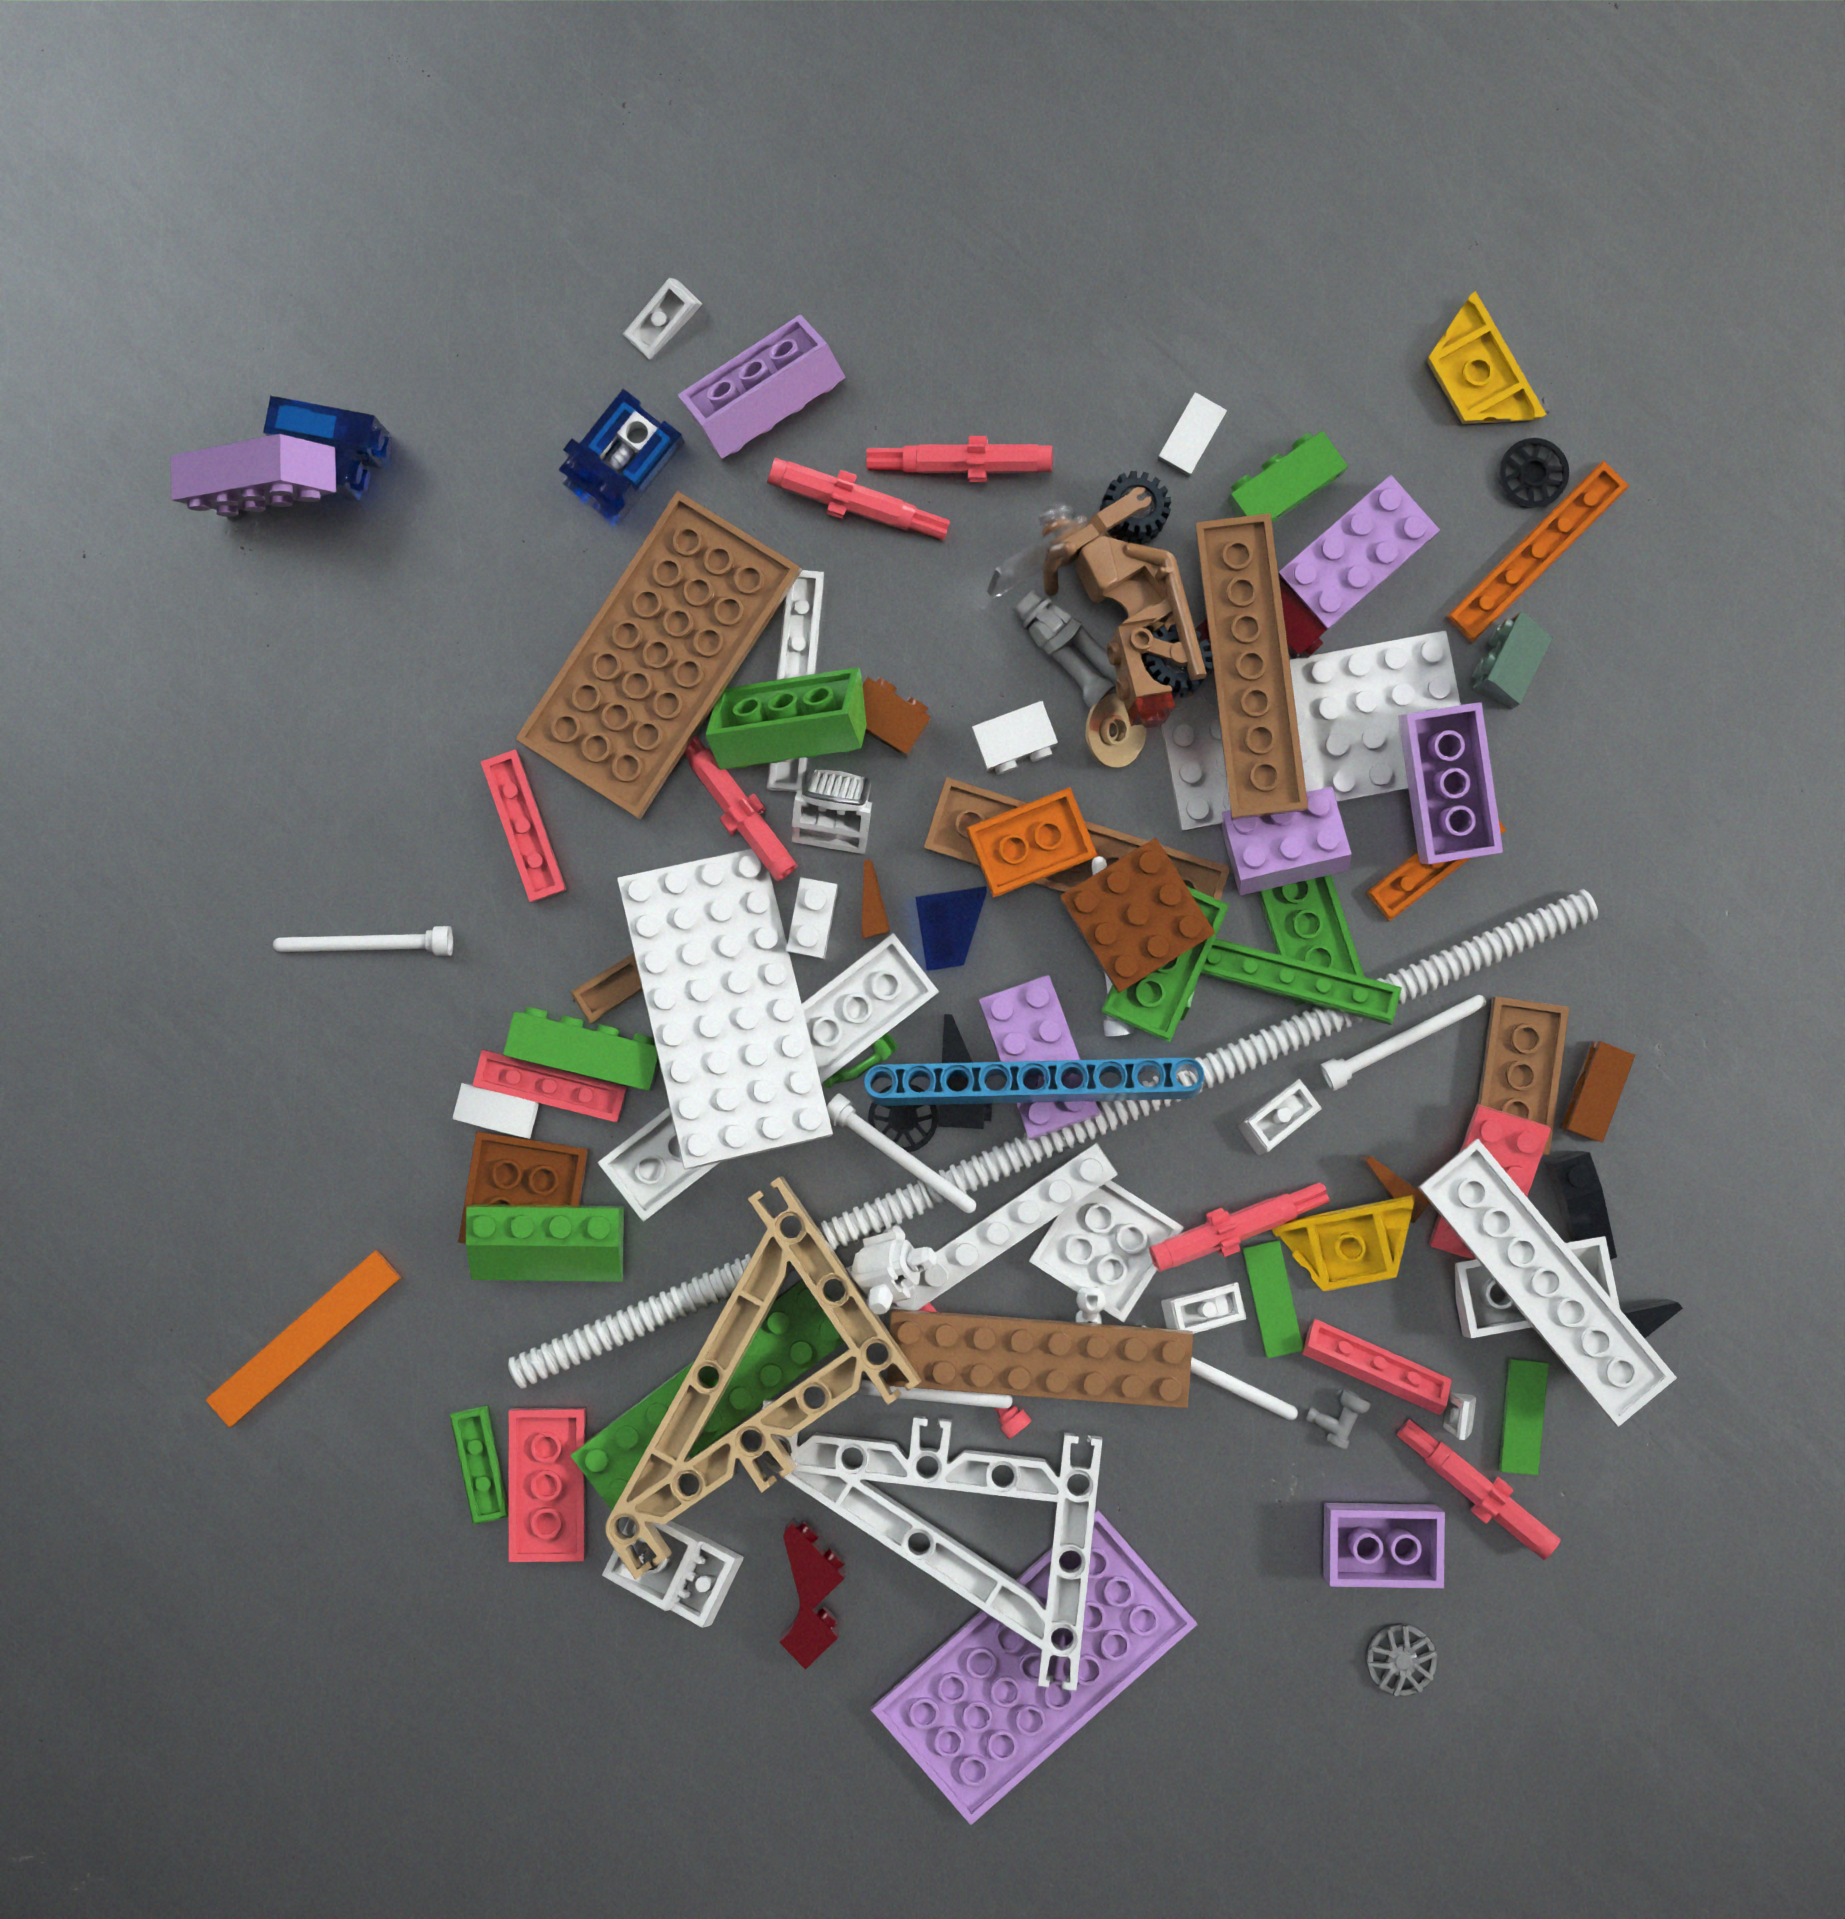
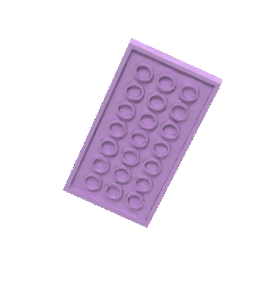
(976, 1701)

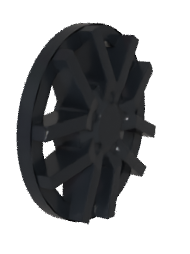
(1533, 472)
(904, 1119)

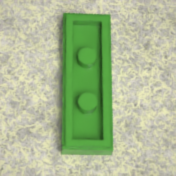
(1272, 1299)
(1523, 1416)
(480, 1464)

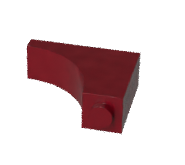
(1301, 626)

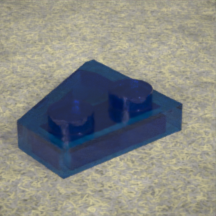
(949, 925)

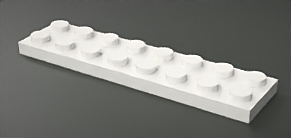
(1547, 1283)

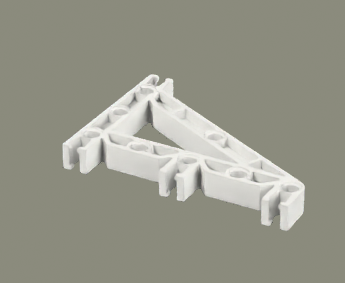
(844, 1490)

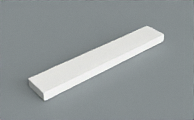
(797, 659)

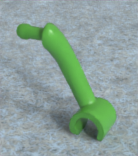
(883, 1049)

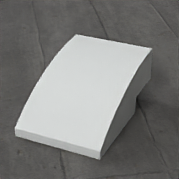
(686, 1582)

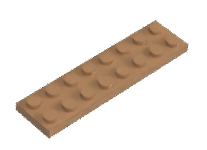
(1251, 666)
(967, 805)
(1043, 1358)

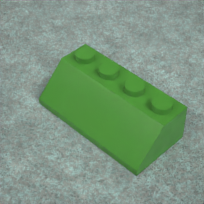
(788, 719)
(545, 1242)

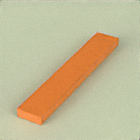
(1537, 552)
(303, 1338)

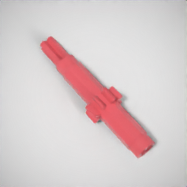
(974, 458)
(844, 495)
(740, 812)
(1227, 1230)
(1489, 1498)

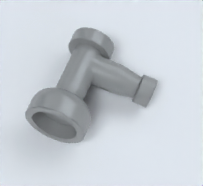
(1340, 1429)

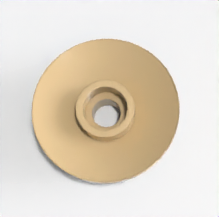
(1122, 742)

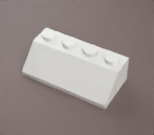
(1489, 1311)

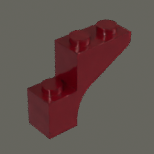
(815, 1576)

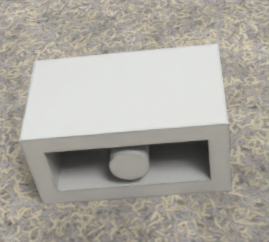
(1015, 737)
(812, 918)

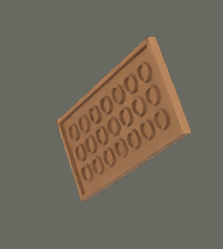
(658, 654)

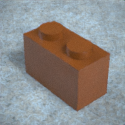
(891, 718)

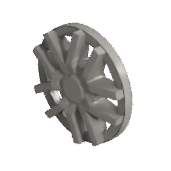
(1401, 1660)

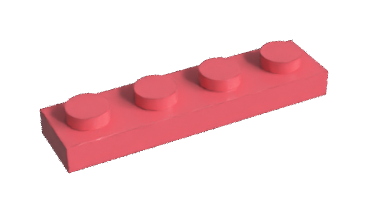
(523, 826)
(550, 1086)
(1377, 1366)

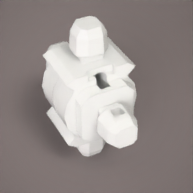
(888, 1268)

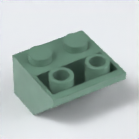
(1513, 660)

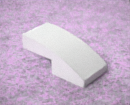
(495, 1111)

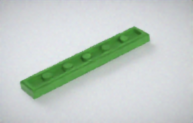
(1302, 981)

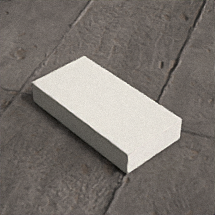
(1192, 434)

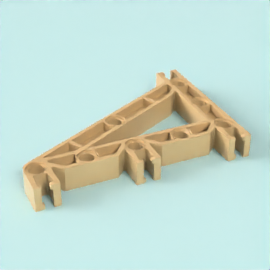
(655, 1486)

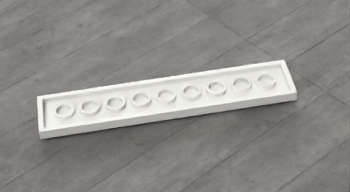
(841, 1024)

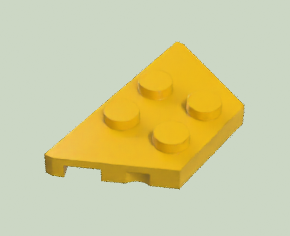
(1481, 371)
(1350, 1243)

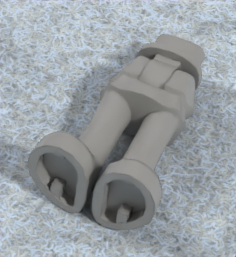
(1054, 631)

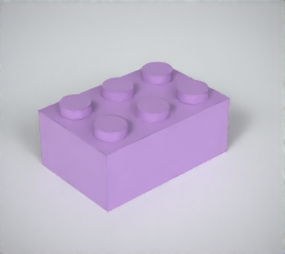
(1287, 846)
(1383, 1545)

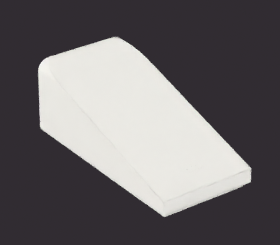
(662, 317)
(1279, 1117)
(1204, 1309)
(1459, 1415)

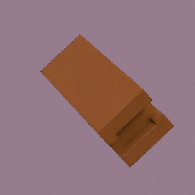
(1597, 1091)

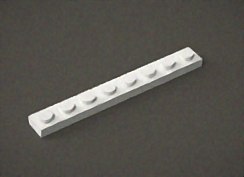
(1008, 1226)

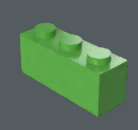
(1288, 479)

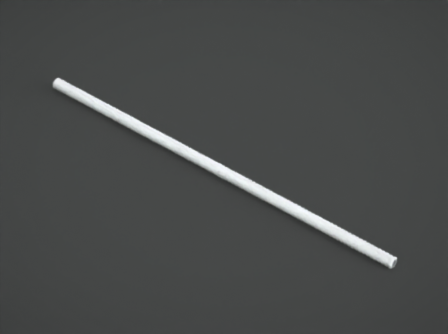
(1024, 1151)

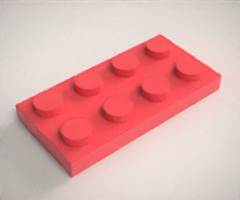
(1514, 1145)
(546, 1485)

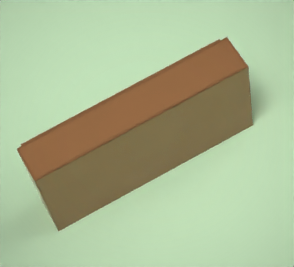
(608, 989)

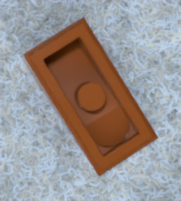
(873, 910)
(1395, 1186)

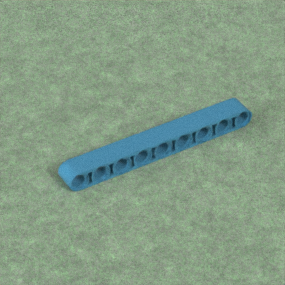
(1051, 1091)

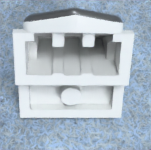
(833, 811)

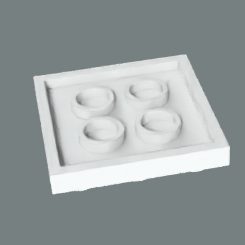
(1105, 1245)

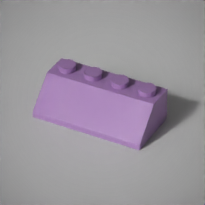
(762, 386)

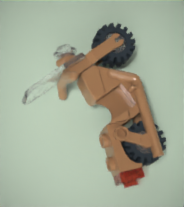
(1135, 576)

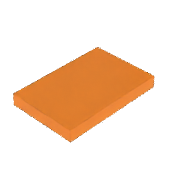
(1031, 842)

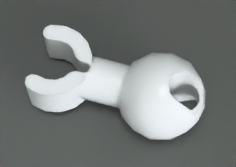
(1090, 1302)

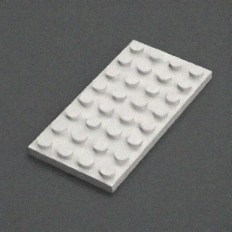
(1344, 720)
(724, 1008)

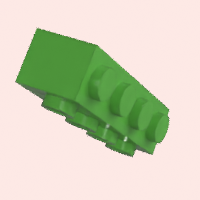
(583, 1050)

